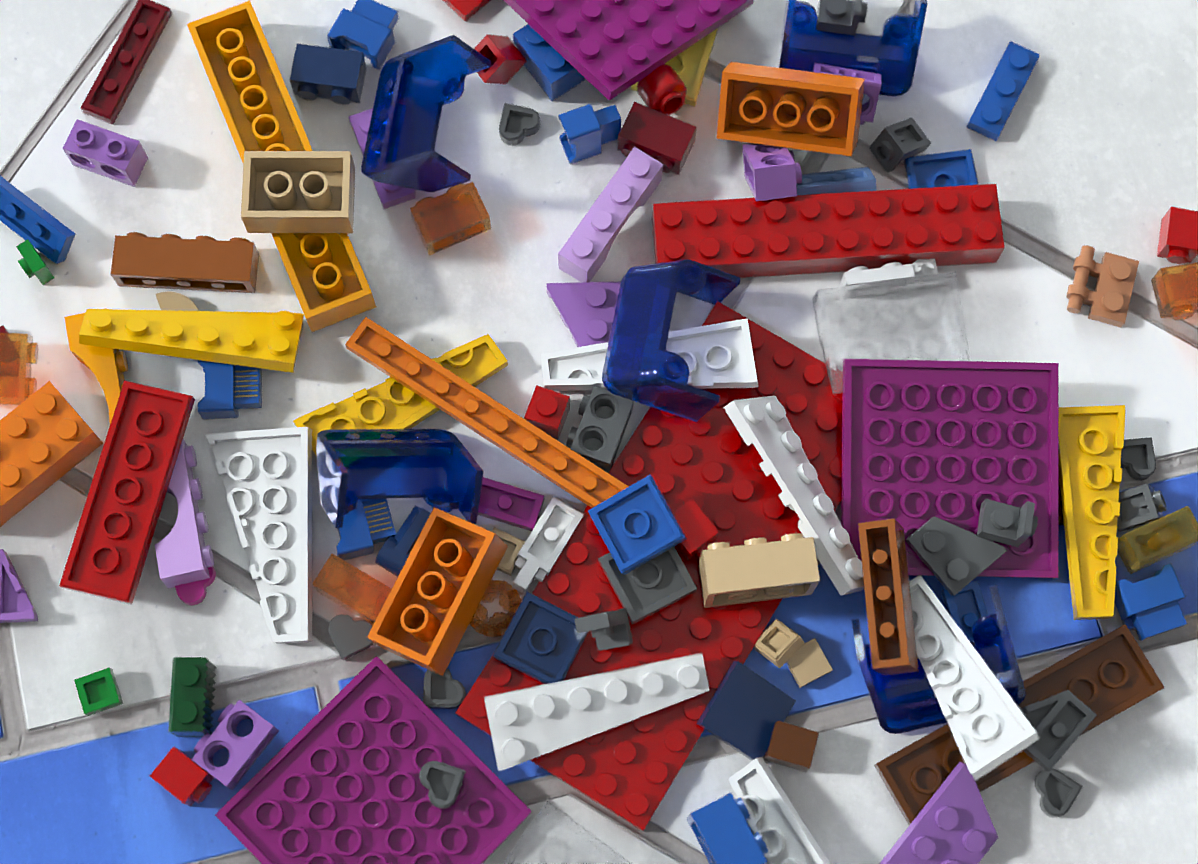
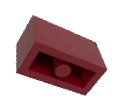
(657, 136)

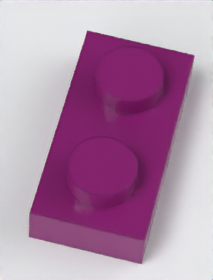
(510, 504)

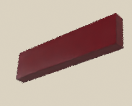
(126, 60)

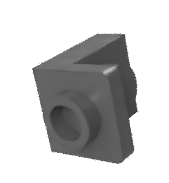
(840, 16)
(898, 143)
(1140, 507)
(1006, 522)
(608, 628)

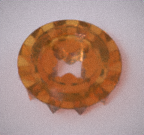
(508, 599)

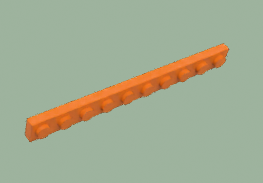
(483, 414)

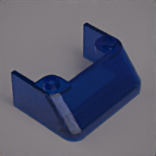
(890, 55)
(409, 113)
(636, 352)
(396, 465)
(907, 699)

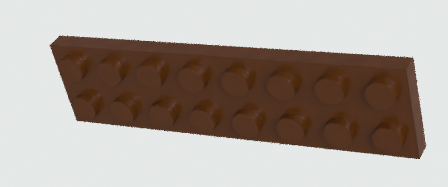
(1103, 675)

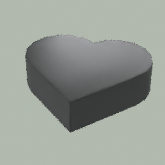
(517, 123)
(1138, 458)
(349, 635)
(442, 691)
(442, 782)
(1056, 792)

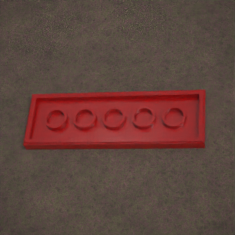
(127, 492)

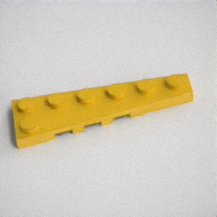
(232, 338)
(397, 407)
(1089, 488)

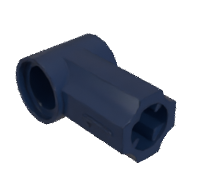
(398, 548)

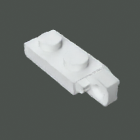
(889, 271)
(545, 543)

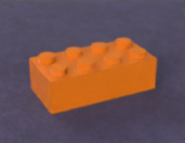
(790, 108)
(38, 447)
(438, 591)

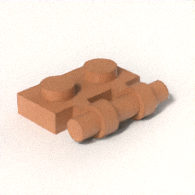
(1112, 290)

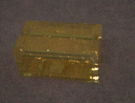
(1158, 540)

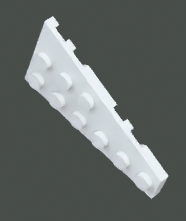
(271, 507)

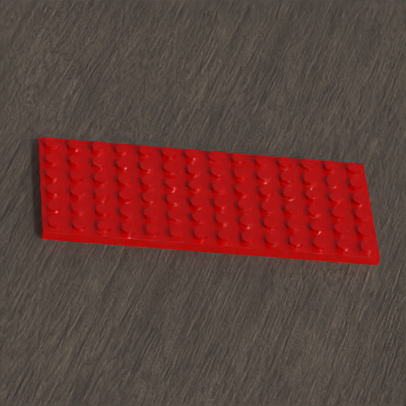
(700, 461)

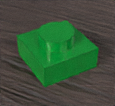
(33, 263)
(98, 691)

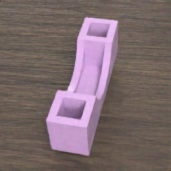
(595, 234)
(183, 552)

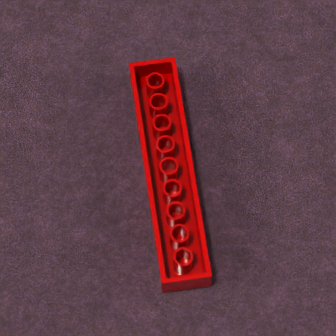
(832, 230)

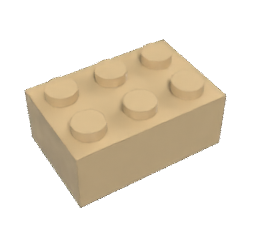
(298, 192)
(758, 570)

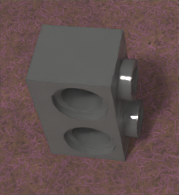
(608, 430)

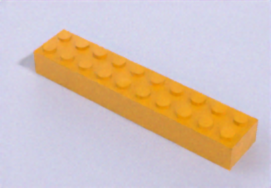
(265, 119)

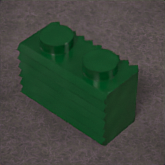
(191, 697)

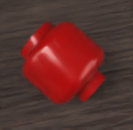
(663, 90)

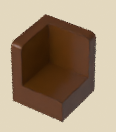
(792, 746)

